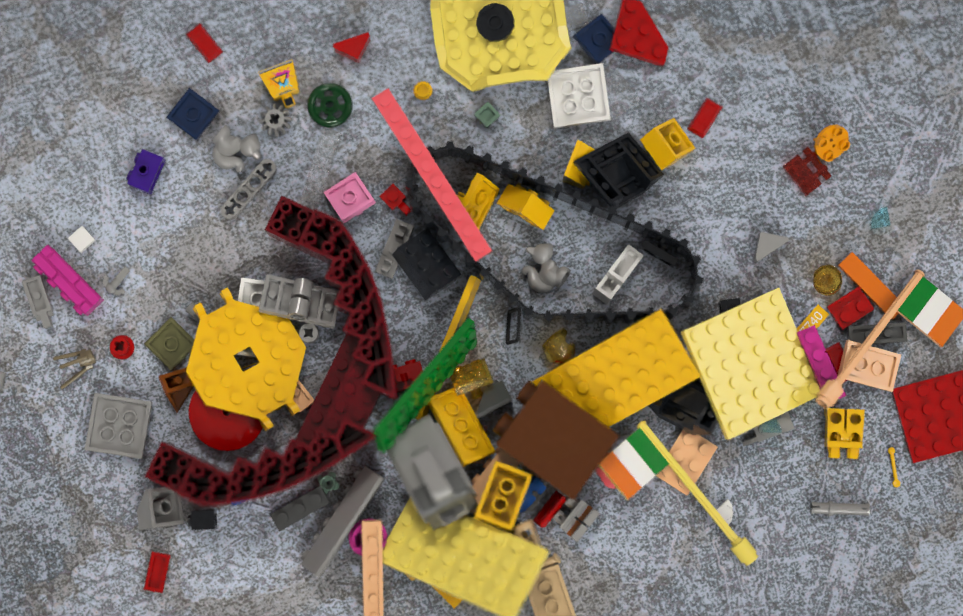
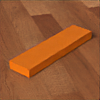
(868, 282)

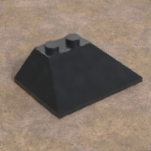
(619, 170)
(687, 409)

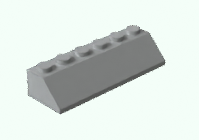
(340, 524)

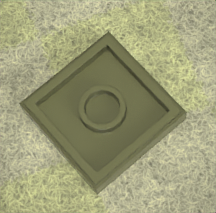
(170, 343)

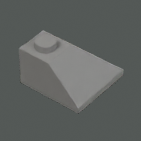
(159, 509)

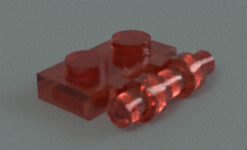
(801, 173)

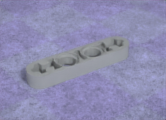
(246, 187)

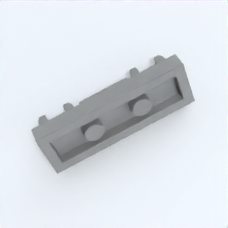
(399, 235)

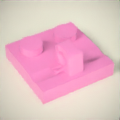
(349, 197)

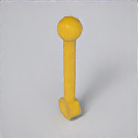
(896, 483)

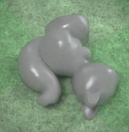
(228, 145)
(549, 275)

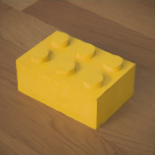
(503, 496)

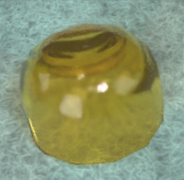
(827, 280)

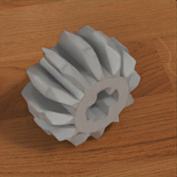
(267, 121)

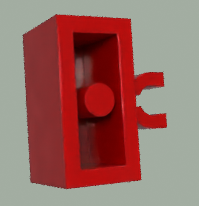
(406, 374)

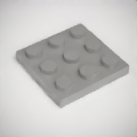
(118, 425)

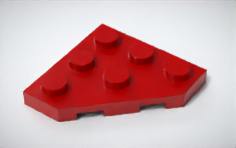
(638, 35)

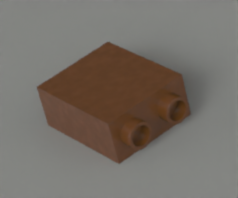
(555, 437)

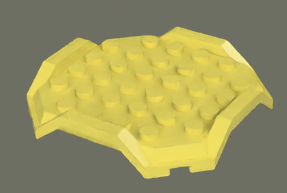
(528, 54)

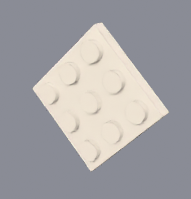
(579, 96)

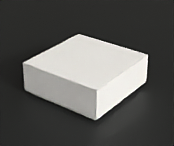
(81, 239)

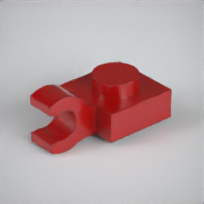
(394, 199)

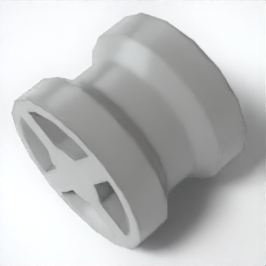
(311, 333)

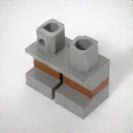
(571, 525)

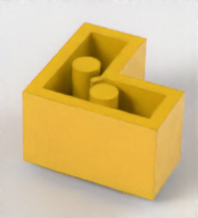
(526, 205)

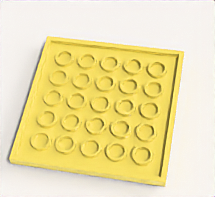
(751, 363)

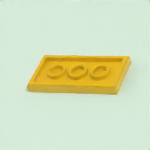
(461, 426)

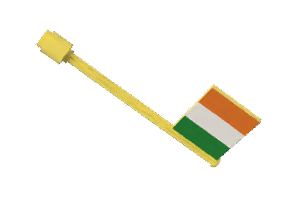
(641, 459)

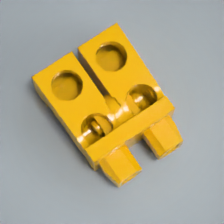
(843, 430)

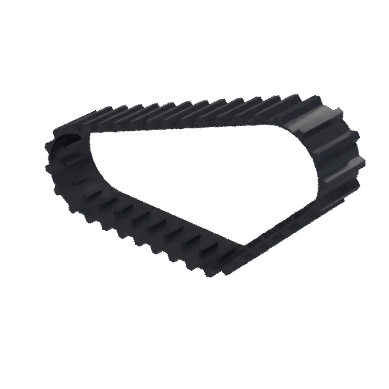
(575, 201)

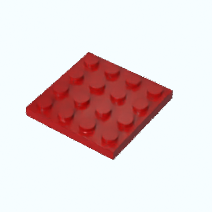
(931, 416)

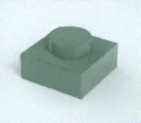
(487, 115)

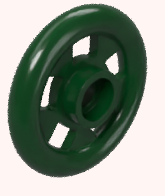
(319, 93)

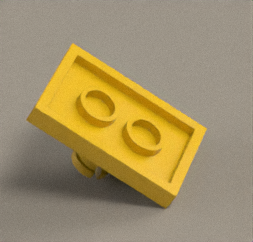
(479, 198)

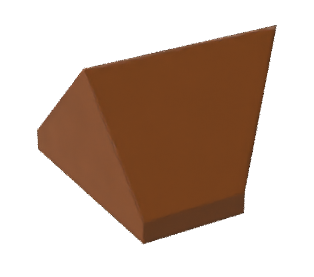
(176, 387)

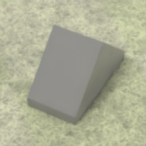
(766, 244)

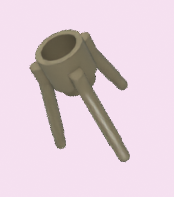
(84, 358)

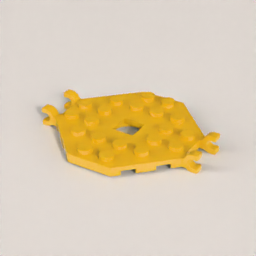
(218, 374)

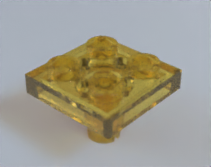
(471, 378)

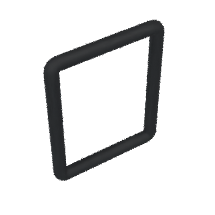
(518, 325)

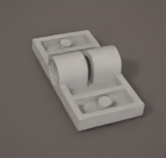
(299, 301)

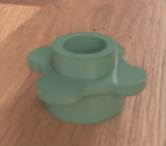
(333, 483)

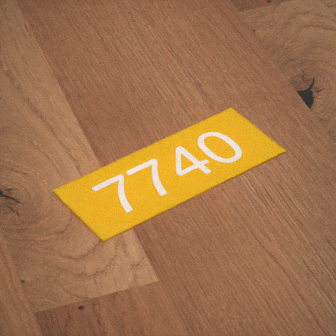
(815, 318)

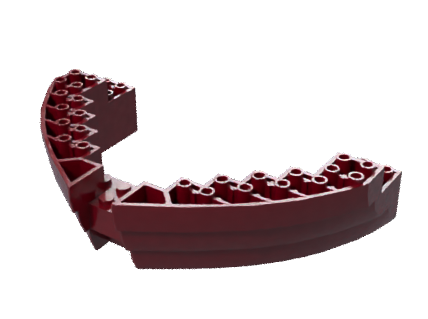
(345, 399)

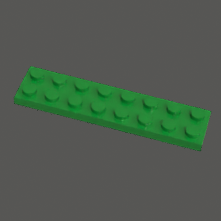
(425, 386)

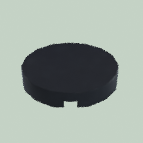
(495, 22)

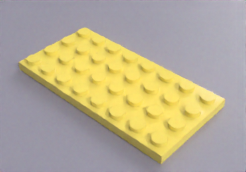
(466, 560)

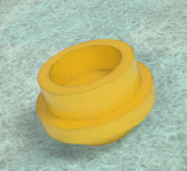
(422, 90)

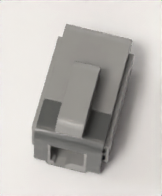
(432, 473)

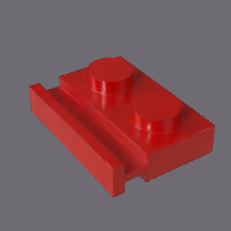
(850, 308)

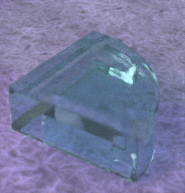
(880, 219)
(771, 426)

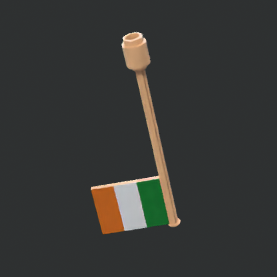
(920, 305)

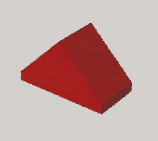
(353, 47)

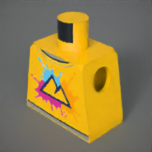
(281, 82)

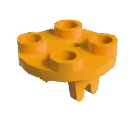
(839, 140)

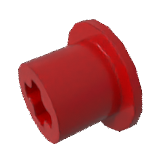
(122, 347)

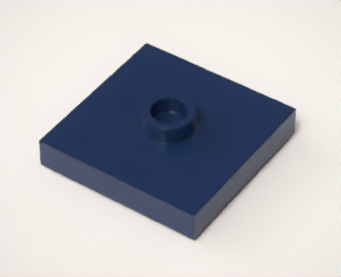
(596, 38)
(193, 114)

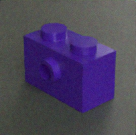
(146, 171)

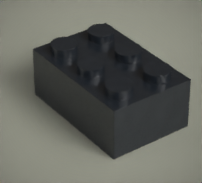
(426, 264)

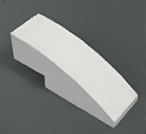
(617, 274)

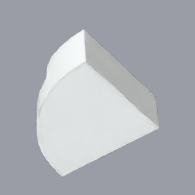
(726, 511)

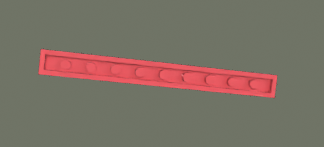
(431, 175)

